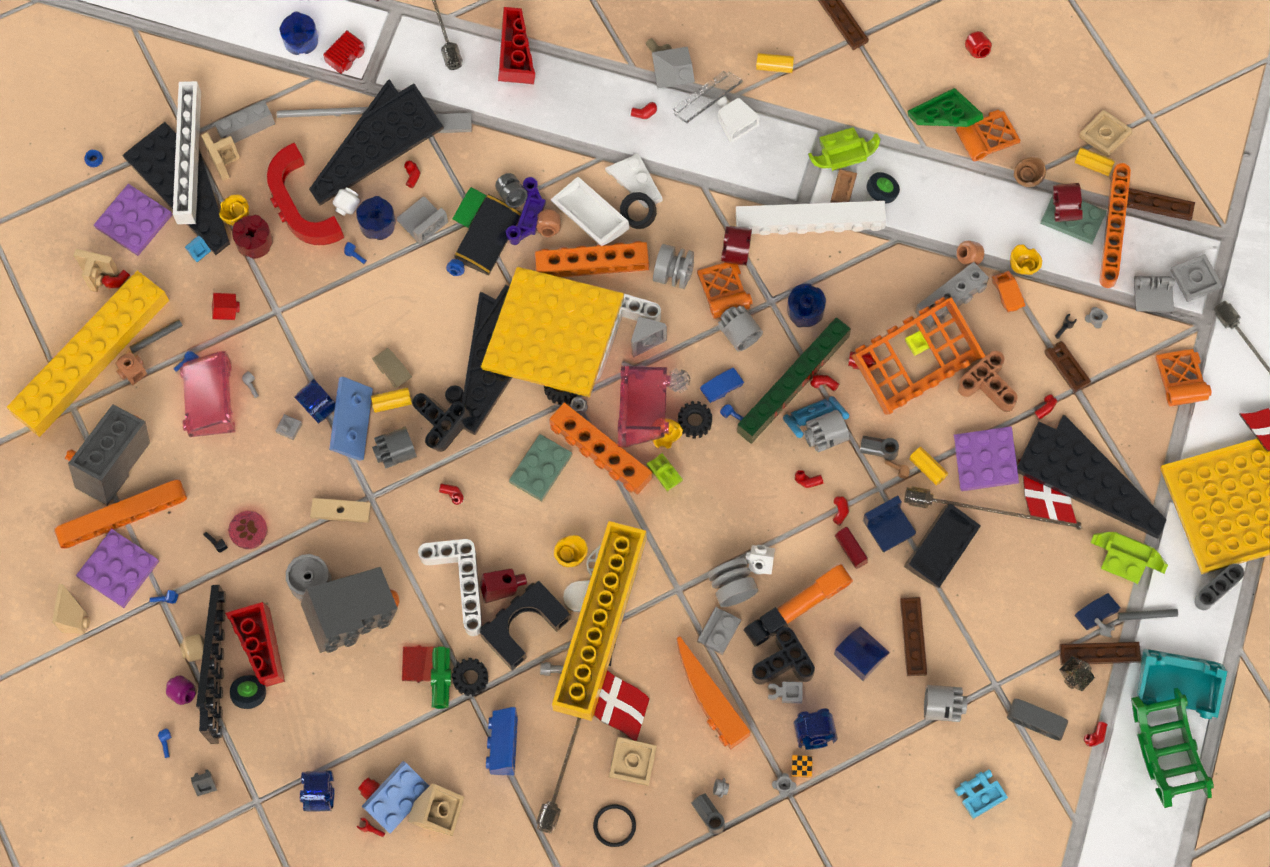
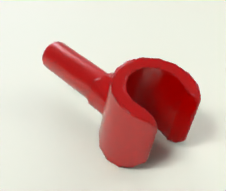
(368, 827)

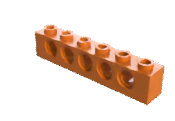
(601, 265)
(566, 415)

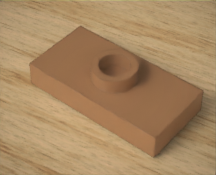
(843, 186)

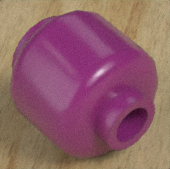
(180, 690)

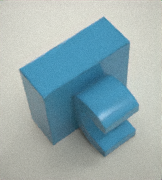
(197, 249)

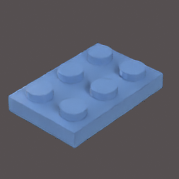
(395, 797)

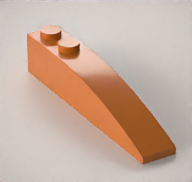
(712, 701)

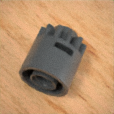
(394, 448)

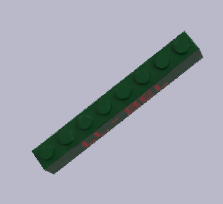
(793, 380)

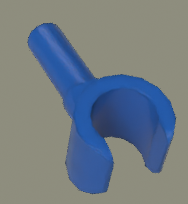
(349, 251)
(188, 357)
(728, 410)
(171, 597)
(165, 735)

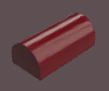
(851, 547)

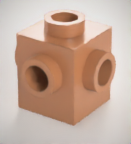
(130, 368)

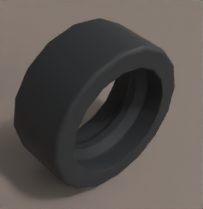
(648, 220)

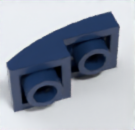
(1100, 608)

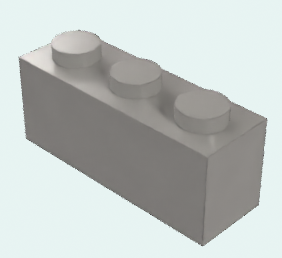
(245, 122)

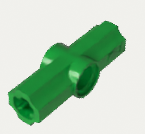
(440, 677)

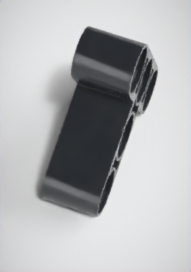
(442, 421)
(785, 657)

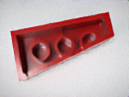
(515, 55)
(258, 640)

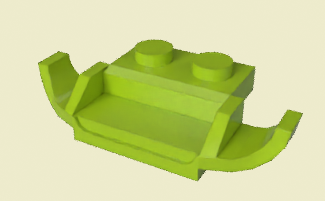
(844, 149)
(1128, 556)

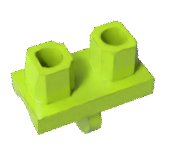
(664, 472)

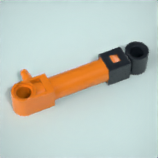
(825, 587)

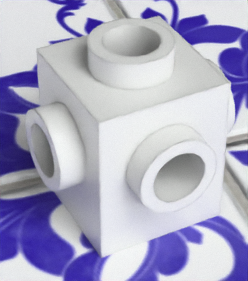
(760, 559)

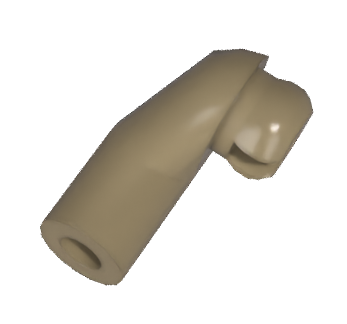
(652, 45)

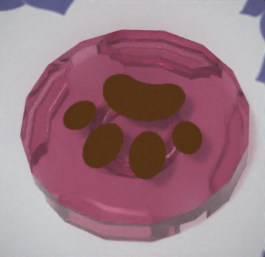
(248, 530)

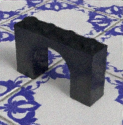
(536, 600)

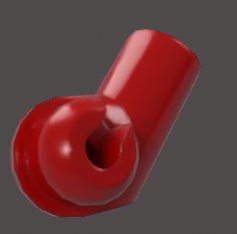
(646, 112)
(824, 380)
(807, 482)
(454, 493)
(843, 509)
(1097, 737)

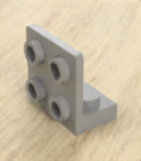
(422, 220)

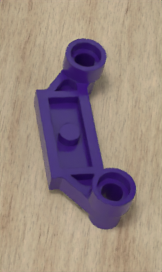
(528, 220)

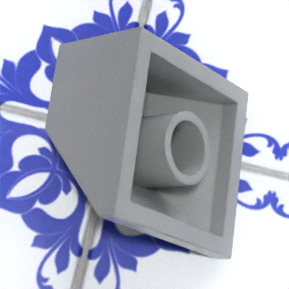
(673, 67)

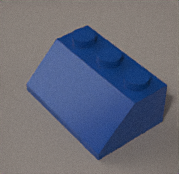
(502, 742)

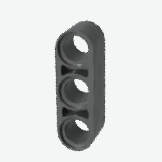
(1223, 579)
(1037, 719)

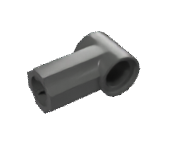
(877, 447)
(708, 812)

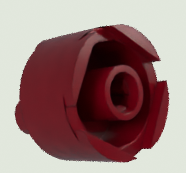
(1067, 202)
(252, 236)
(736, 245)

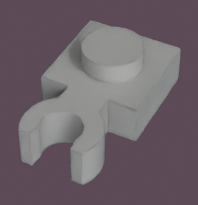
(790, 692)

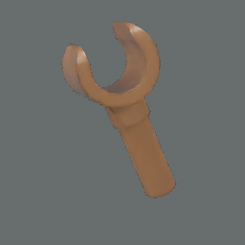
(903, 469)

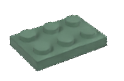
(1081, 229)
(540, 467)

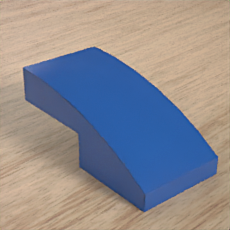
(721, 385)

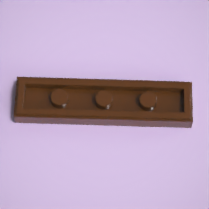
(845, 23)
(1160, 204)
(913, 636)
(1102, 652)

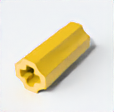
(774, 63)
(1094, 161)
(391, 400)
(928, 465)

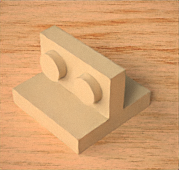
(221, 153)
(95, 267)

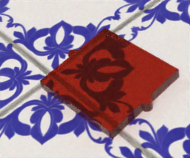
(417, 663)

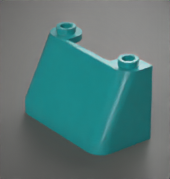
(1196, 678)

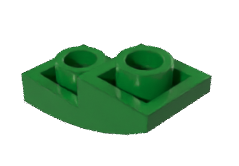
(469, 207)

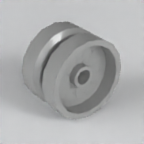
(306, 572)

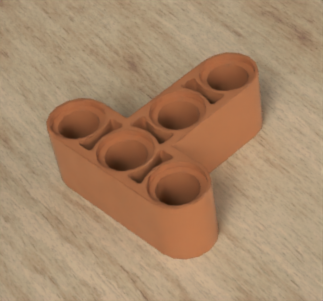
(990, 378)

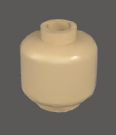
(192, 647)

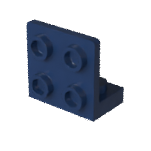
(888, 524)

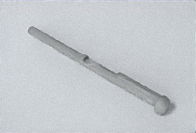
(321, 112)

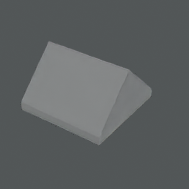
(647, 335)

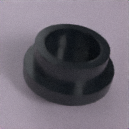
(454, 394)

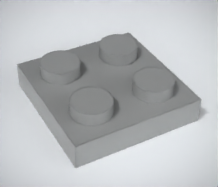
(1196, 277)

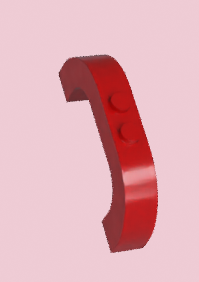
(313, 233)

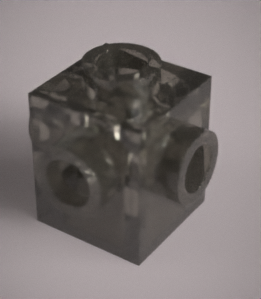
(1077, 673)

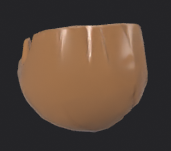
(1030, 172)

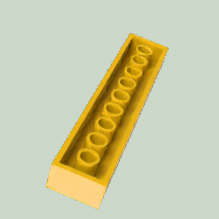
(88, 353)
(599, 621)

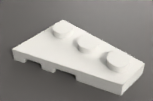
(635, 178)

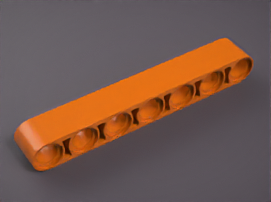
(1111, 232)
(120, 514)

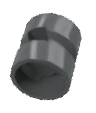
(511, 190)

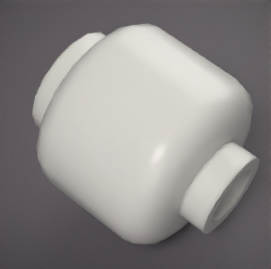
(346, 201)

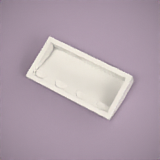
(591, 212)

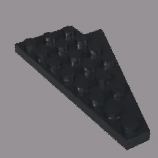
(383, 133)
(155, 162)
(481, 386)
(1076, 468)
(211, 671)

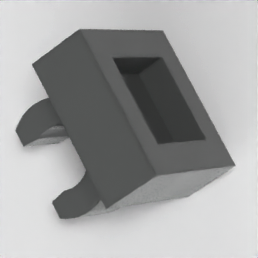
(203, 783)

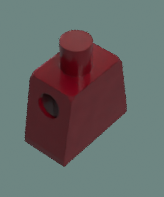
(500, 584)

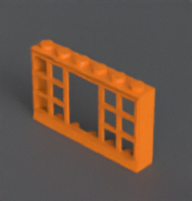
(932, 379)

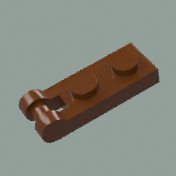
(1068, 367)

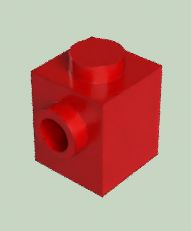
(224, 306)

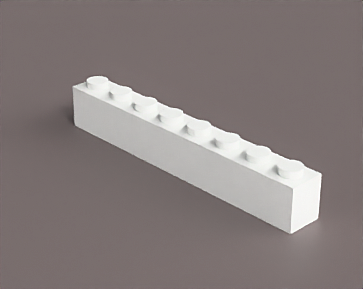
(187, 153)
(812, 217)

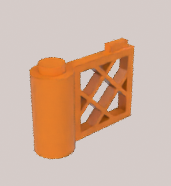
(975, 141)
(726, 298)
(1188, 390)

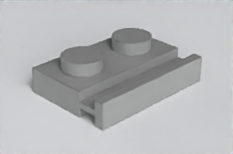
(719, 630)

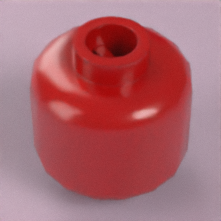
(978, 44)

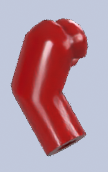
(413, 172)
(115, 282)
(1048, 407)

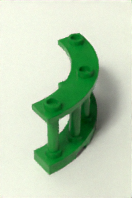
(1151, 754)

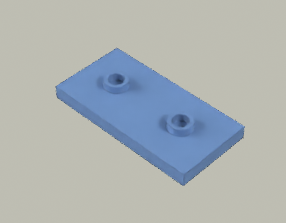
(351, 418)

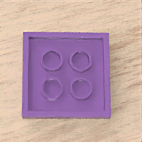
(133, 219)
(986, 458)
(117, 568)

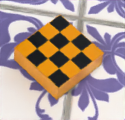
(801, 766)

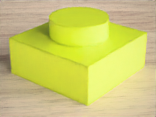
(916, 343)

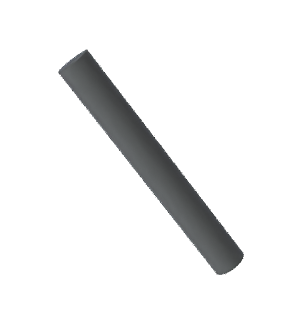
(155, 336)
(1148, 614)

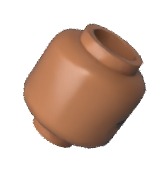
(548, 222)
(970, 252)

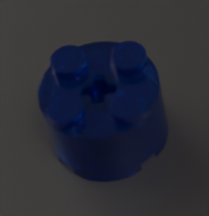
(299, 33)
(376, 218)
(806, 305)
(315, 401)
(815, 729)
(318, 791)

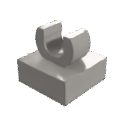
(288, 427)

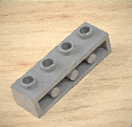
(960, 288)

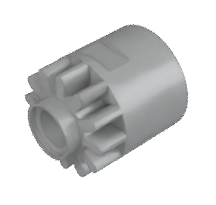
(740, 328)
(826, 431)
(944, 703)

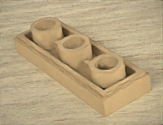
(328, 510)

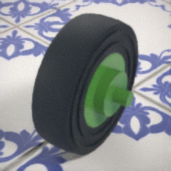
(883, 187)
(247, 692)

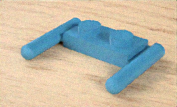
(812, 411)

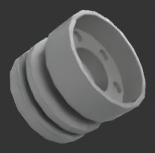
(673, 266)
(733, 582)

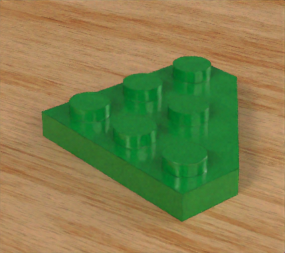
(946, 110)

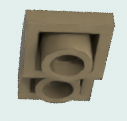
(392, 367)

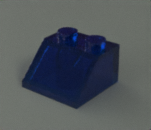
(861, 653)

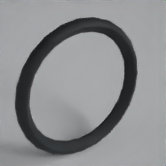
(614, 806)

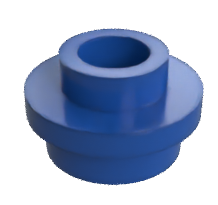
(93, 154)
(455, 267)

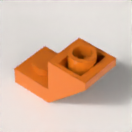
(1009, 291)

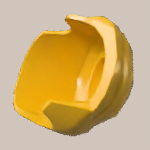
(234, 209)
(1025, 260)
(675, 433)
(570, 551)

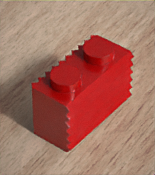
(344, 52)

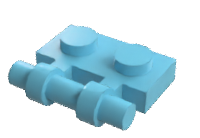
(983, 800)

